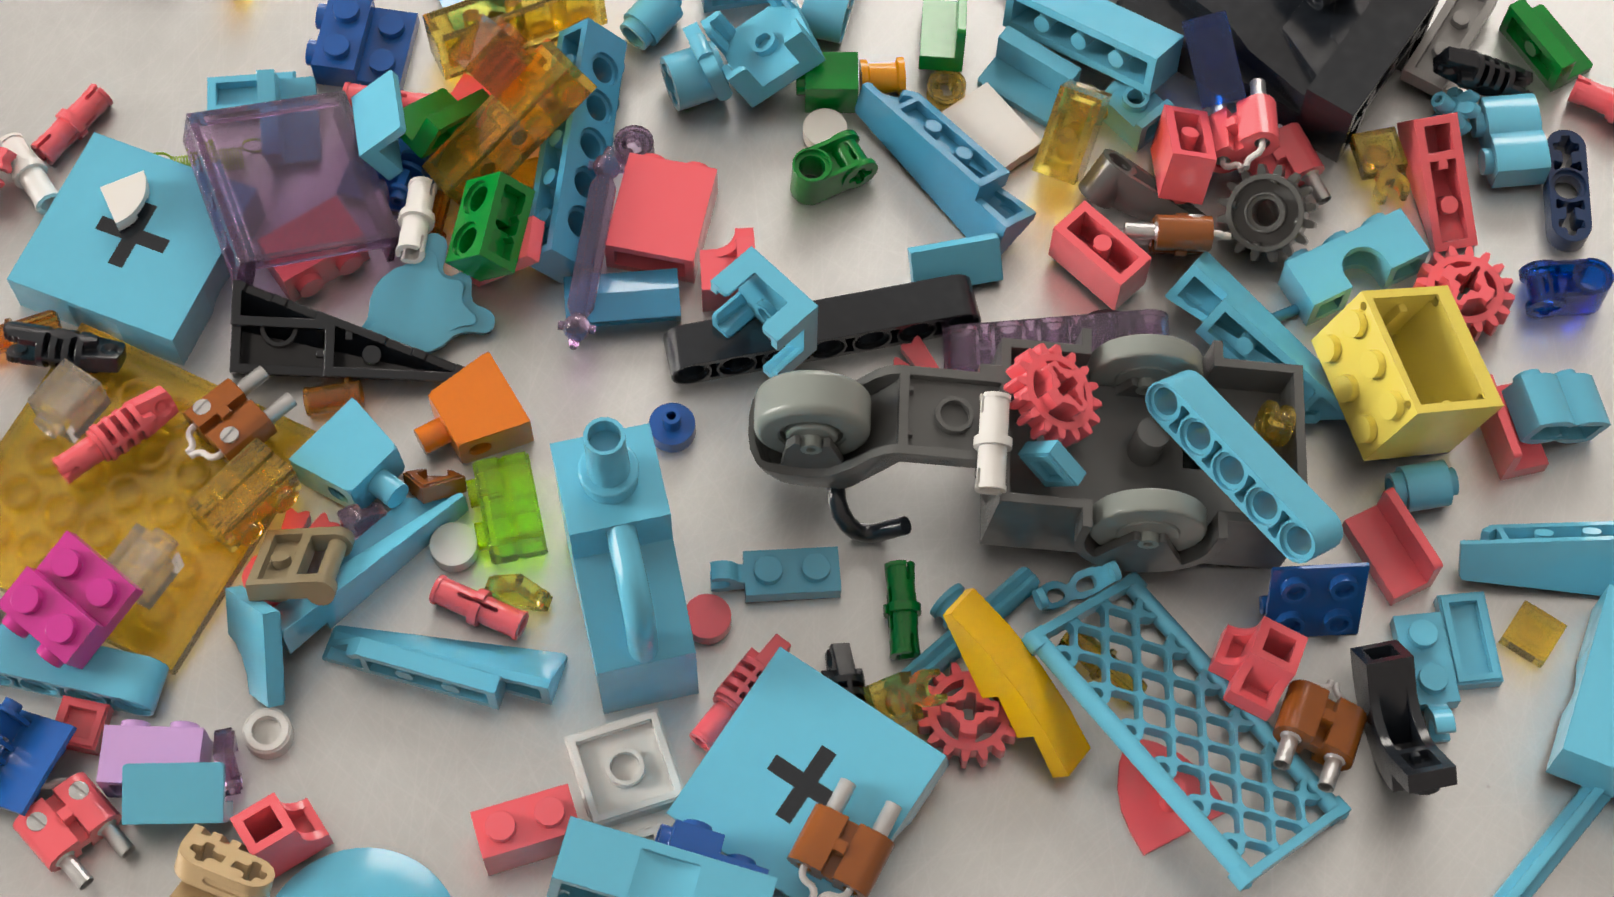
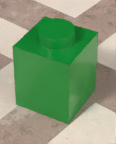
(831, 83)

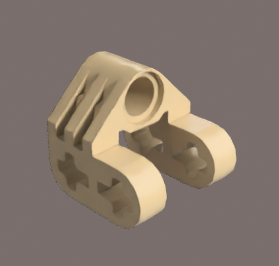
(219, 868)

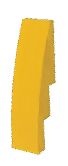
(1009, 671)

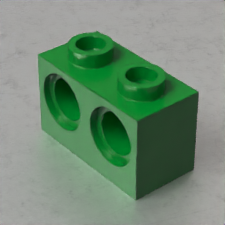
(490, 226)

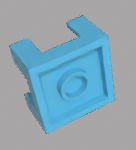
(765, 49)
(775, 301)

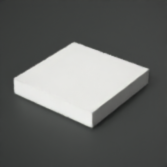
(994, 126)
(624, 768)

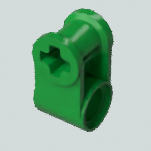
(836, 163)

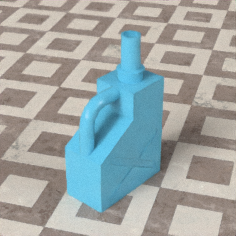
(625, 565)

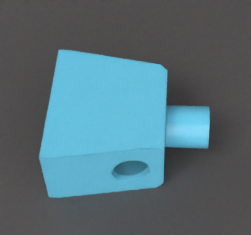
(352, 461)

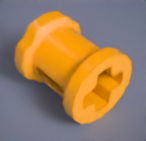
(885, 76)

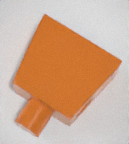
(475, 414)

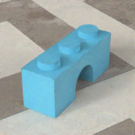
(1382, 246)

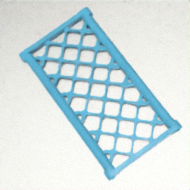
(1161, 770)

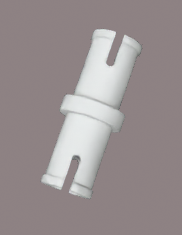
(29, 172)
(416, 220)
(992, 443)

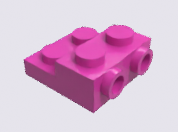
(69, 602)

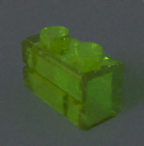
(508, 508)

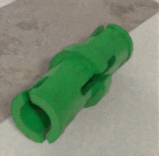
(902, 610)

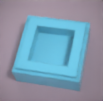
(1052, 463)

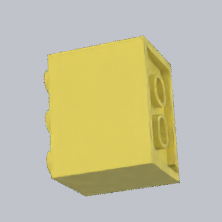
(1406, 372)

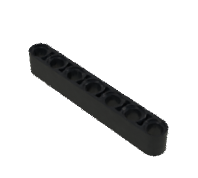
(845, 327)

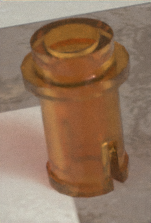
(332, 397)

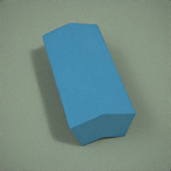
(634, 298)

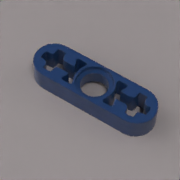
(1556, 206)

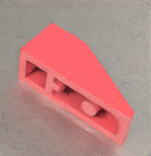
(1439, 180)

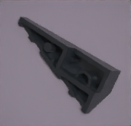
(310, 343)

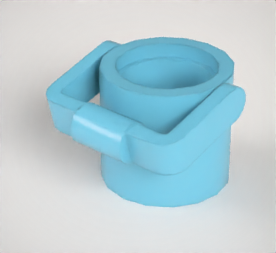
(695, 72)

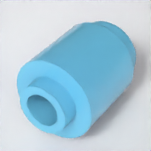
(650, 21)
(1424, 484)

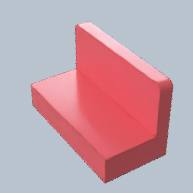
(1508, 453)
(1394, 546)

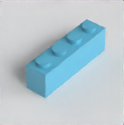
(1101, 38)

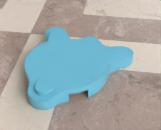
(425, 305)

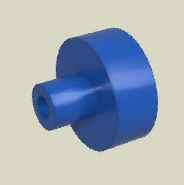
(672, 427)

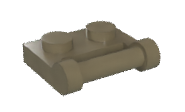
(285, 560)

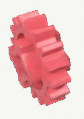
(1488, 294)
(1053, 395)
(987, 717)

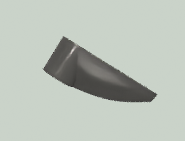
(1128, 188)

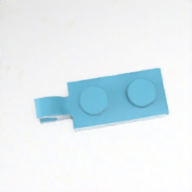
(781, 574)
(1434, 672)

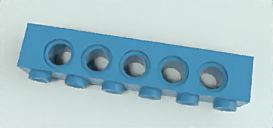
(564, 156)

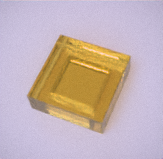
(1532, 634)

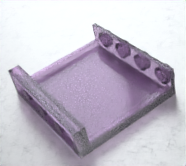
(288, 183)

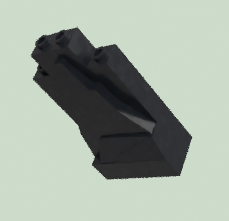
(1314, 62)

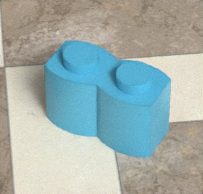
(1511, 141)
(1555, 407)

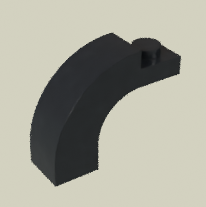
(1394, 723)

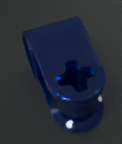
(1557, 290)

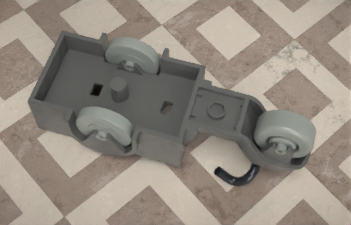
(1128, 507)

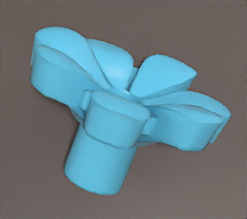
(1457, 101)

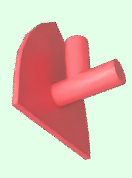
(1145, 811)

